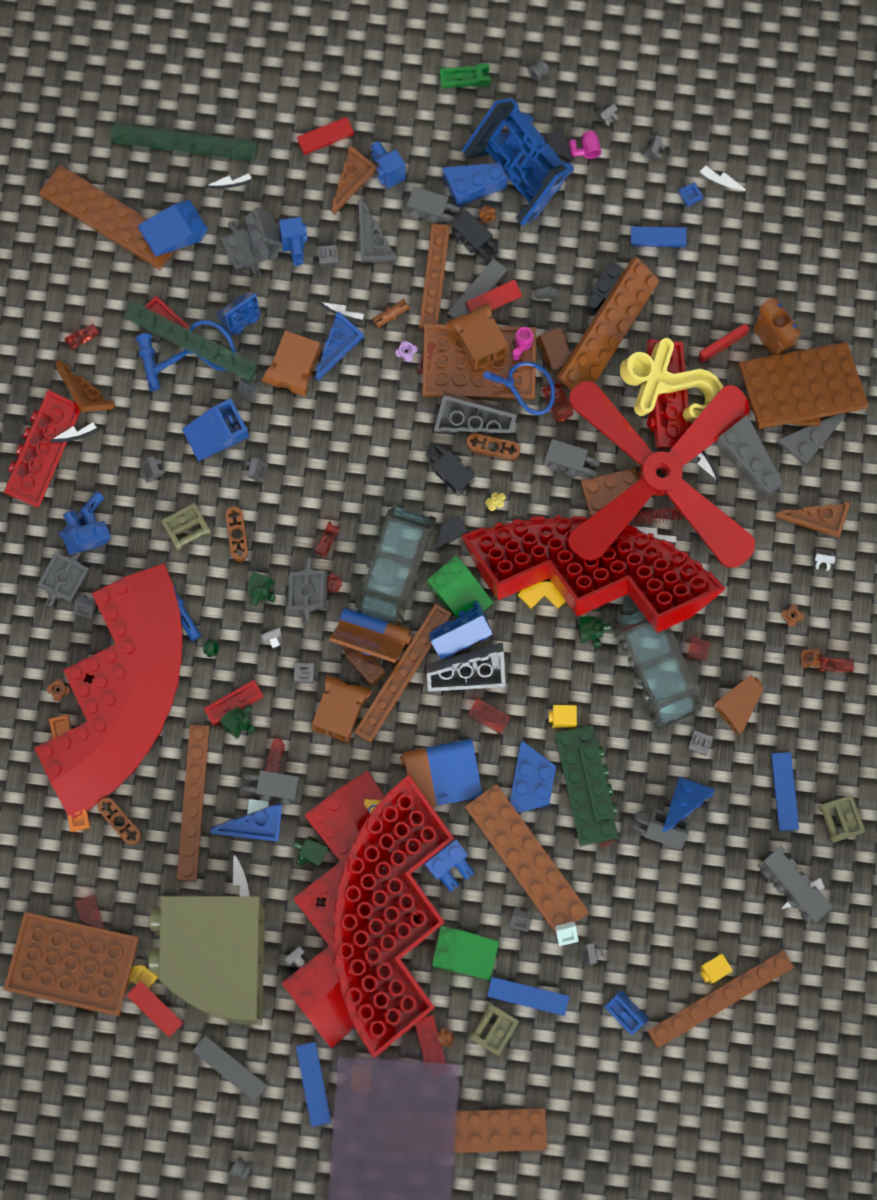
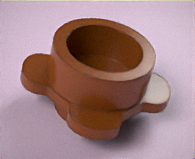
(486, 214)
(786, 614)
(805, 654)
(53, 687)
(445, 1037)

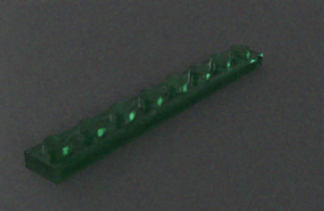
(184, 142)
(191, 341)

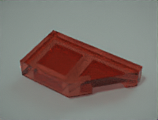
(89, 911)

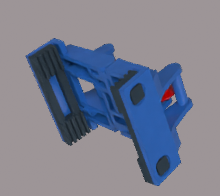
(519, 155)

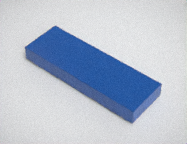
(658, 236)

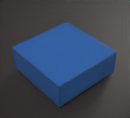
(690, 194)

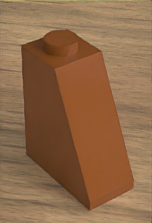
(739, 703)

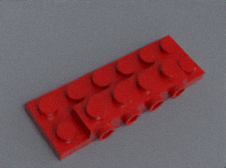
(667, 416)
(37, 455)

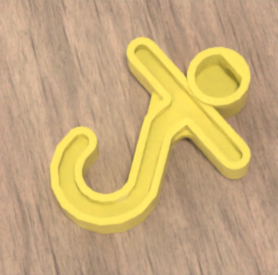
(655, 380)

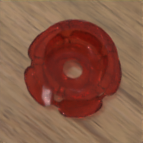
(338, 583)

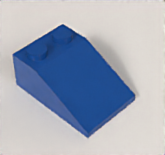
(173, 228)

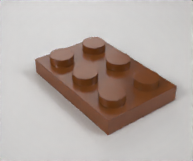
(603, 489)

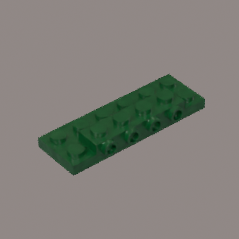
(587, 785)

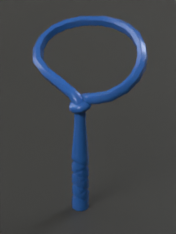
(171, 360)
(510, 381)

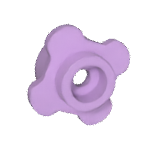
(406, 346)

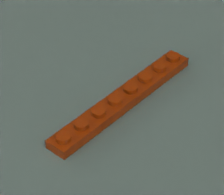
(401, 675)
(193, 803)
(720, 999)

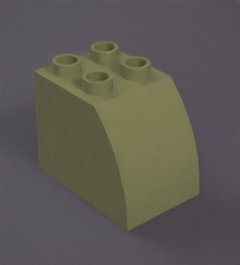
(212, 954)

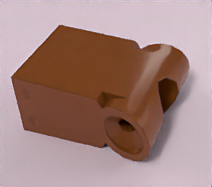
(776, 328)
(479, 336)
(293, 363)
(339, 709)

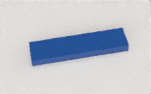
(784, 792)
(528, 996)
(313, 1084)

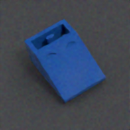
(239, 313)
(215, 430)

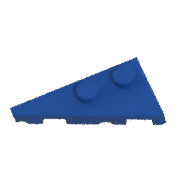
(341, 340)
(685, 799)
(256, 825)

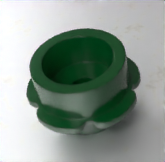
(210, 648)

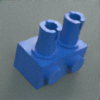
(390, 166)
(293, 235)
(86, 537)
(444, 860)

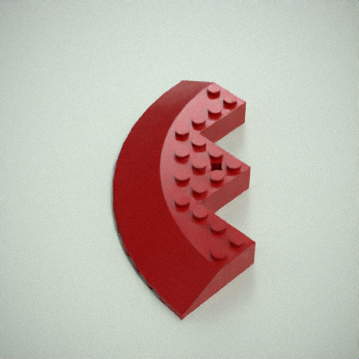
(651, 571)
(128, 692)
(377, 913)
(317, 983)

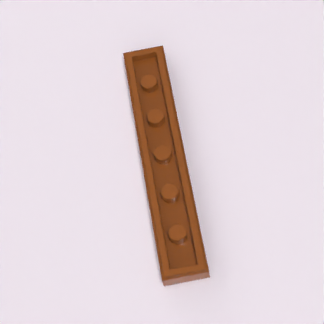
(434, 274)

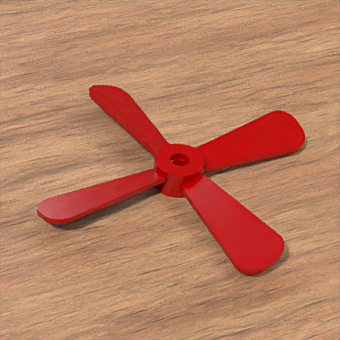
(720, 533)

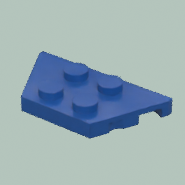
(532, 780)

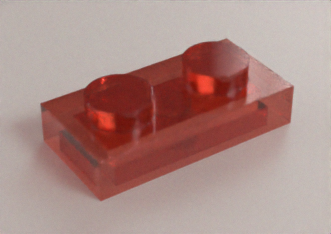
(489, 716)

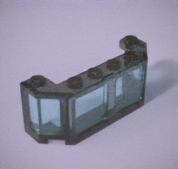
(395, 564)
(658, 669)

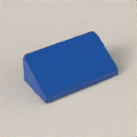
(626, 1012)

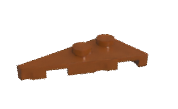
(355, 173)
(82, 391)
(824, 519)

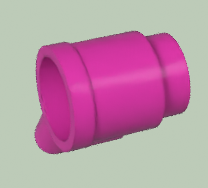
(590, 145)
(522, 341)

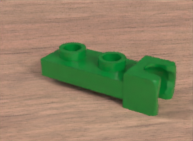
(465, 76)

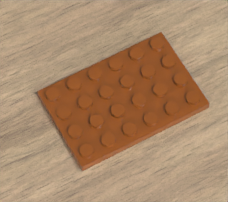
(454, 374)
(803, 385)
(71, 964)

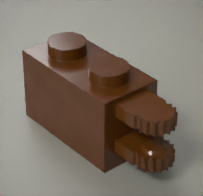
(554, 349)
(364, 665)

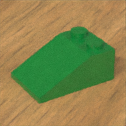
(457, 588)
(465, 953)

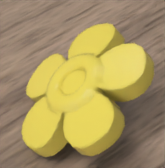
(495, 500)

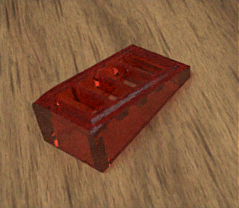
(561, 415)

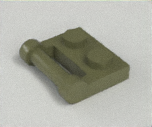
(183, 521)
(848, 818)
(498, 1034)

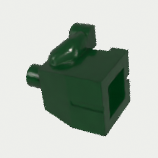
(259, 588)
(592, 628)
(236, 721)
(310, 851)

